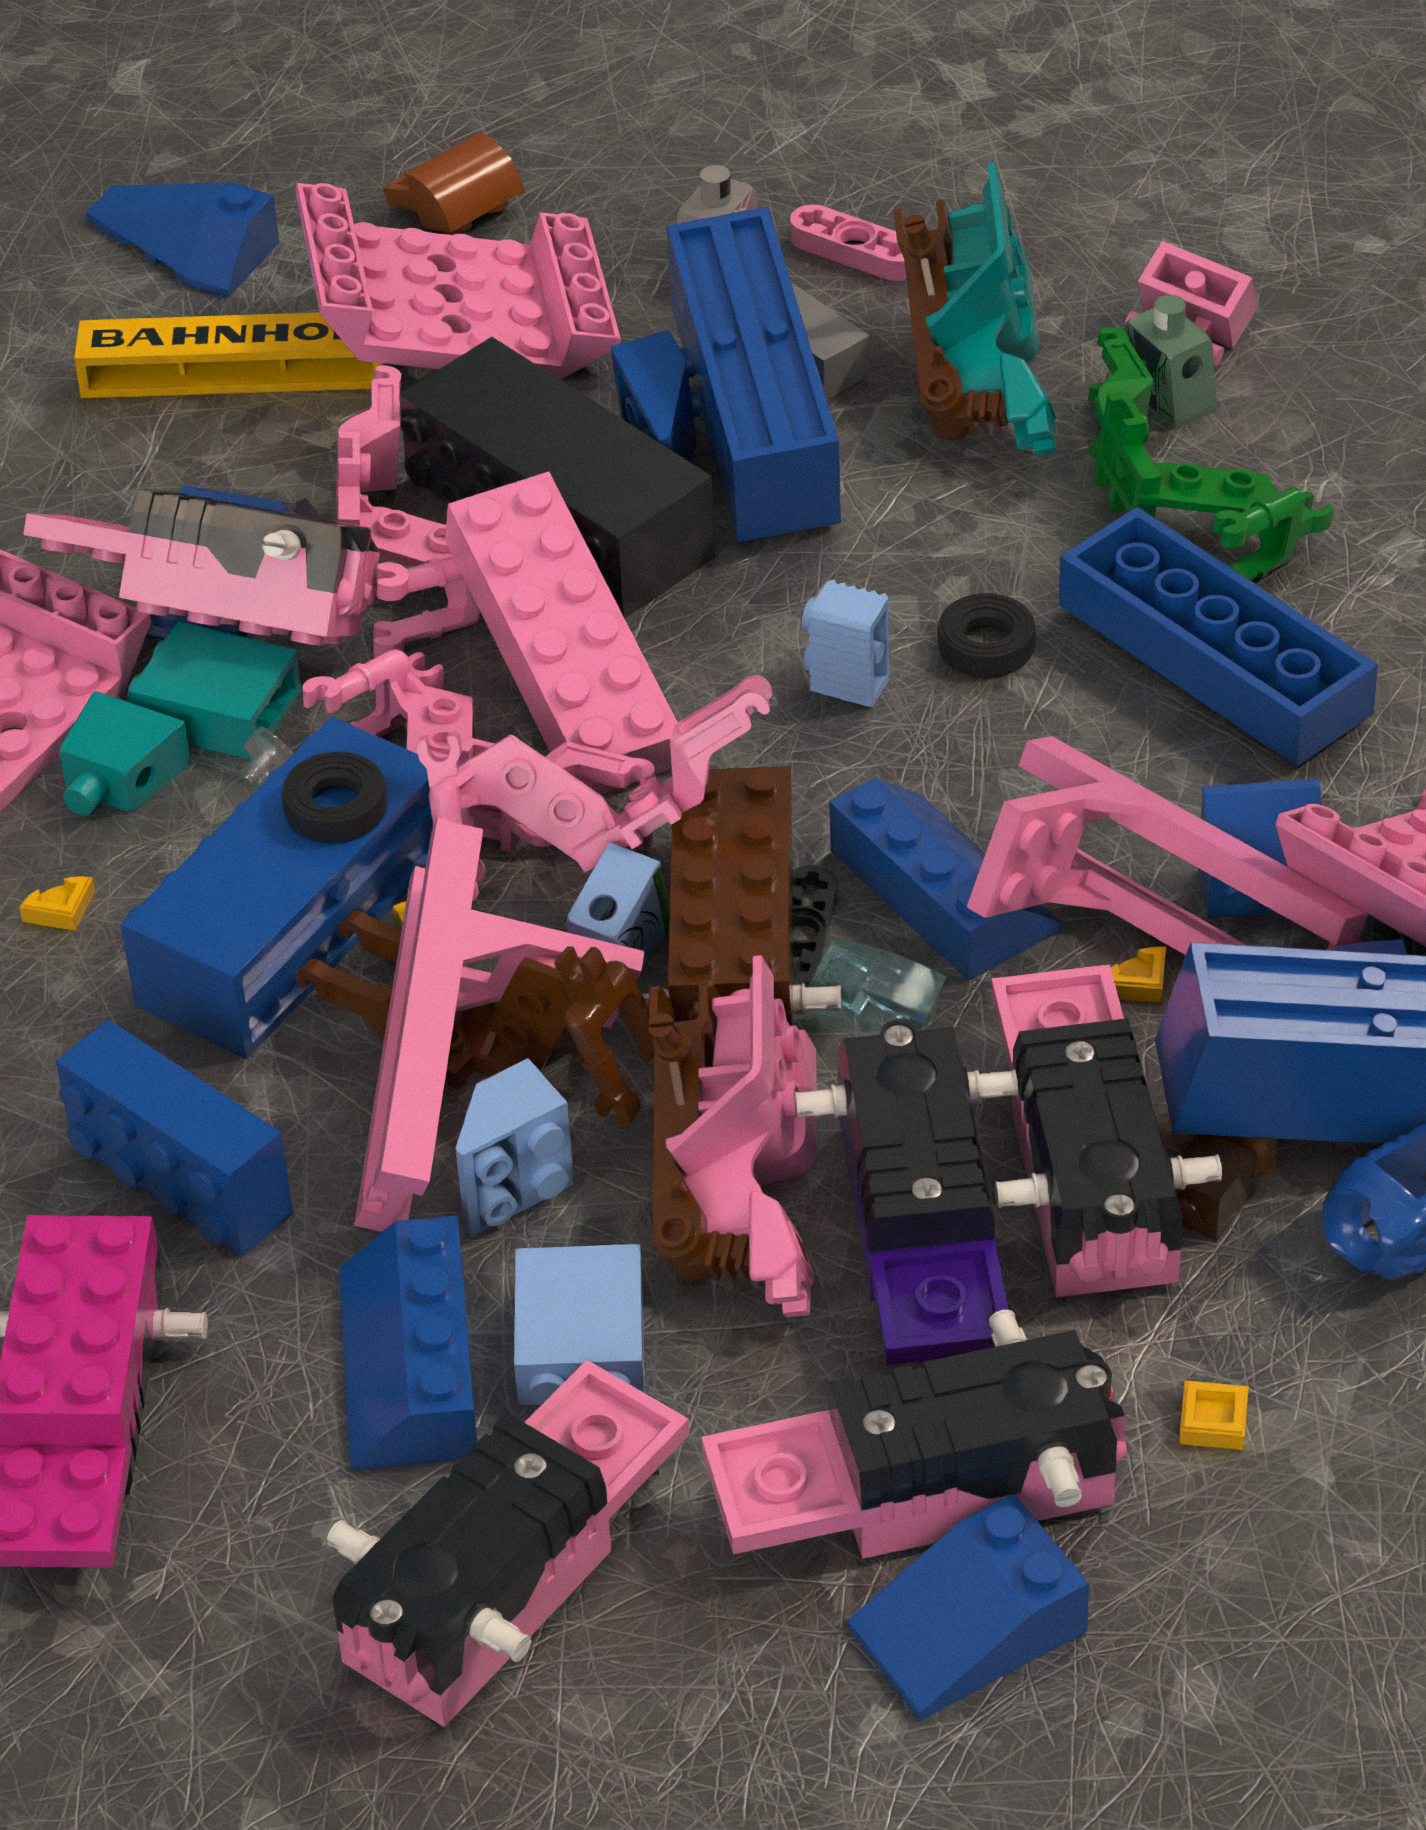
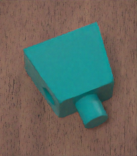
(120, 754)

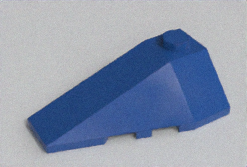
(200, 230)

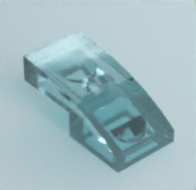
(880, 978)

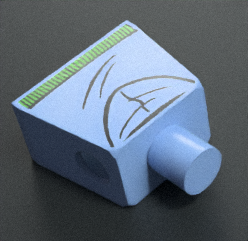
(623, 902)

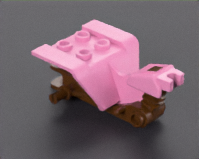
(727, 1131)

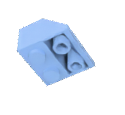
(512, 1147)

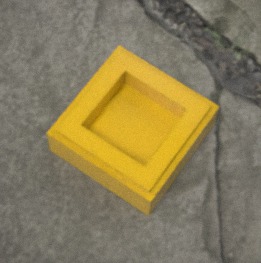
(1214, 1415)

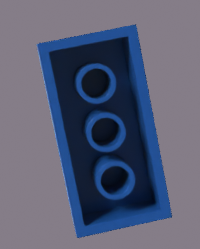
(175, 1138)

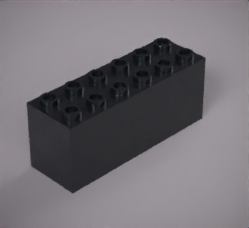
(507, 419)

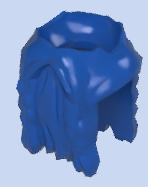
(1391, 1193)

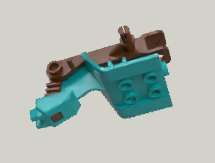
(975, 322)

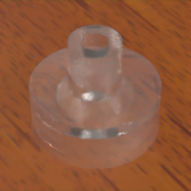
(267, 754)

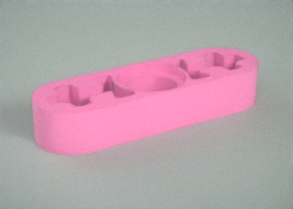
(826, 231)

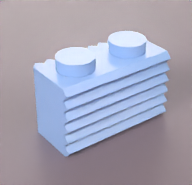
(847, 643)

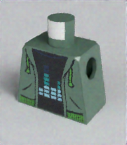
(1177, 359)

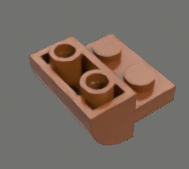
(458, 185)

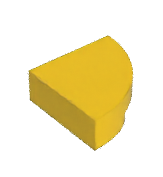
(60, 905)
(1141, 976)

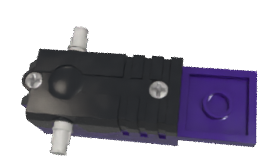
(918, 1187)

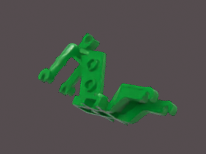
(1240, 499)

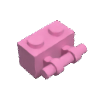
(1214, 295)

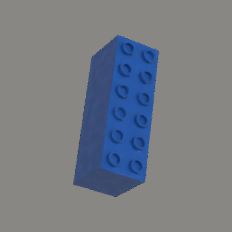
(754, 375)
(259, 900)
(1295, 1044)

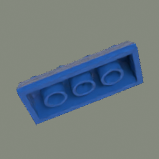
(927, 875)
(408, 1347)

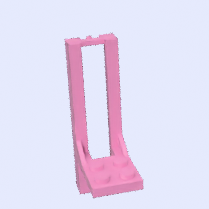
(1038, 861)
(427, 990)

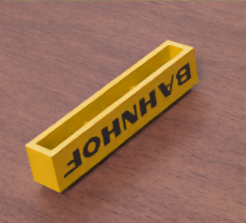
(215, 356)

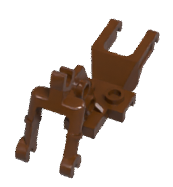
(524, 1021)

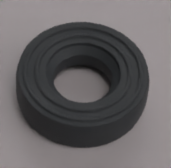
(986, 658)
(339, 822)

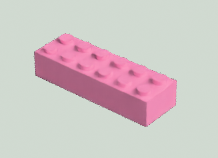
(558, 623)

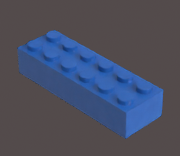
(1218, 636)

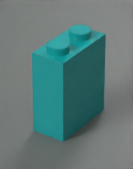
(218, 685)

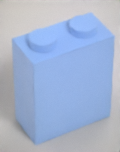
(574, 1309)

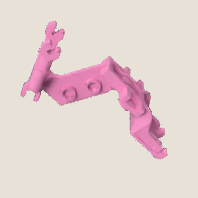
(370, 463)
(414, 697)
(568, 810)

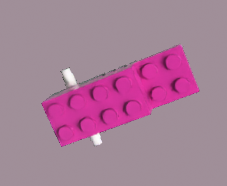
(77, 1384)

